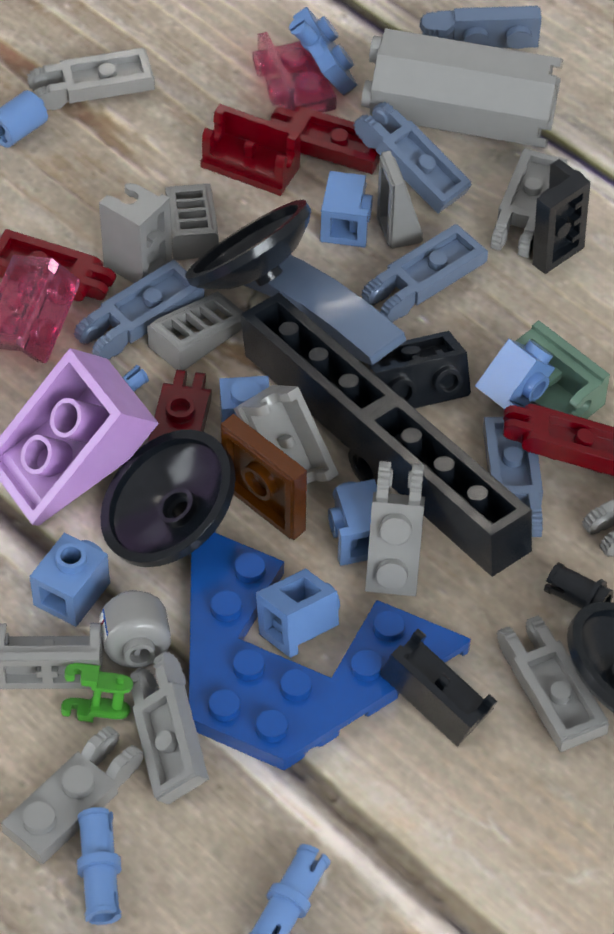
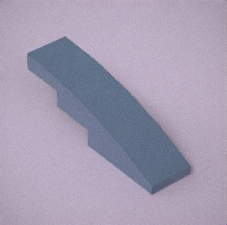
(335, 310)

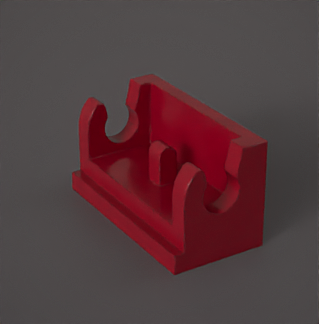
(251, 150)

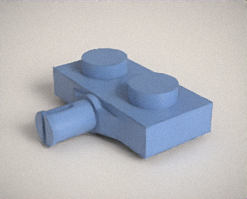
(318, 38)

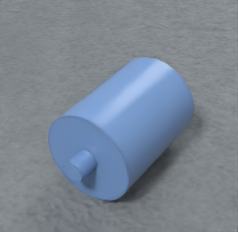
(21, 117)

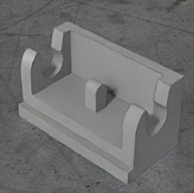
(136, 234)
(285, 421)
(42, 660)

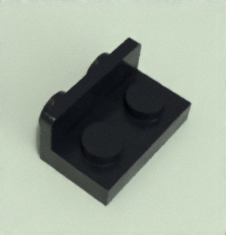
(560, 217)
(426, 370)

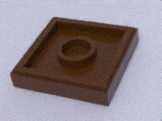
(266, 477)

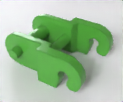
(99, 682)

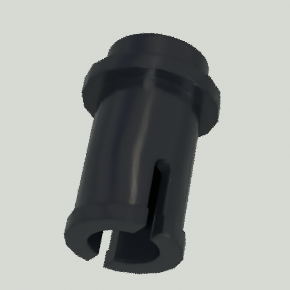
(576, 587)

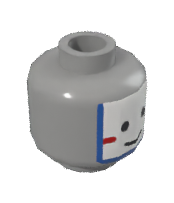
(134, 628)

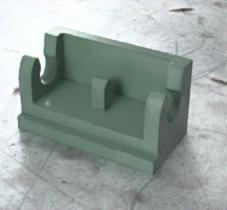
(576, 383)

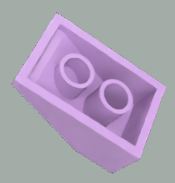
(71, 435)

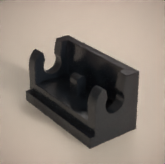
(436, 689)

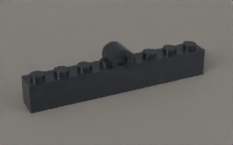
(382, 426)

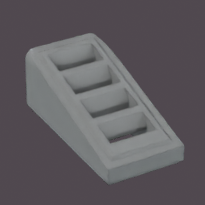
(395, 206)
(193, 242)
(182, 353)

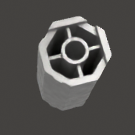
(464, 86)

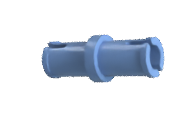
(99, 866)
(290, 897)

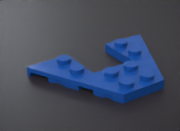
(269, 702)

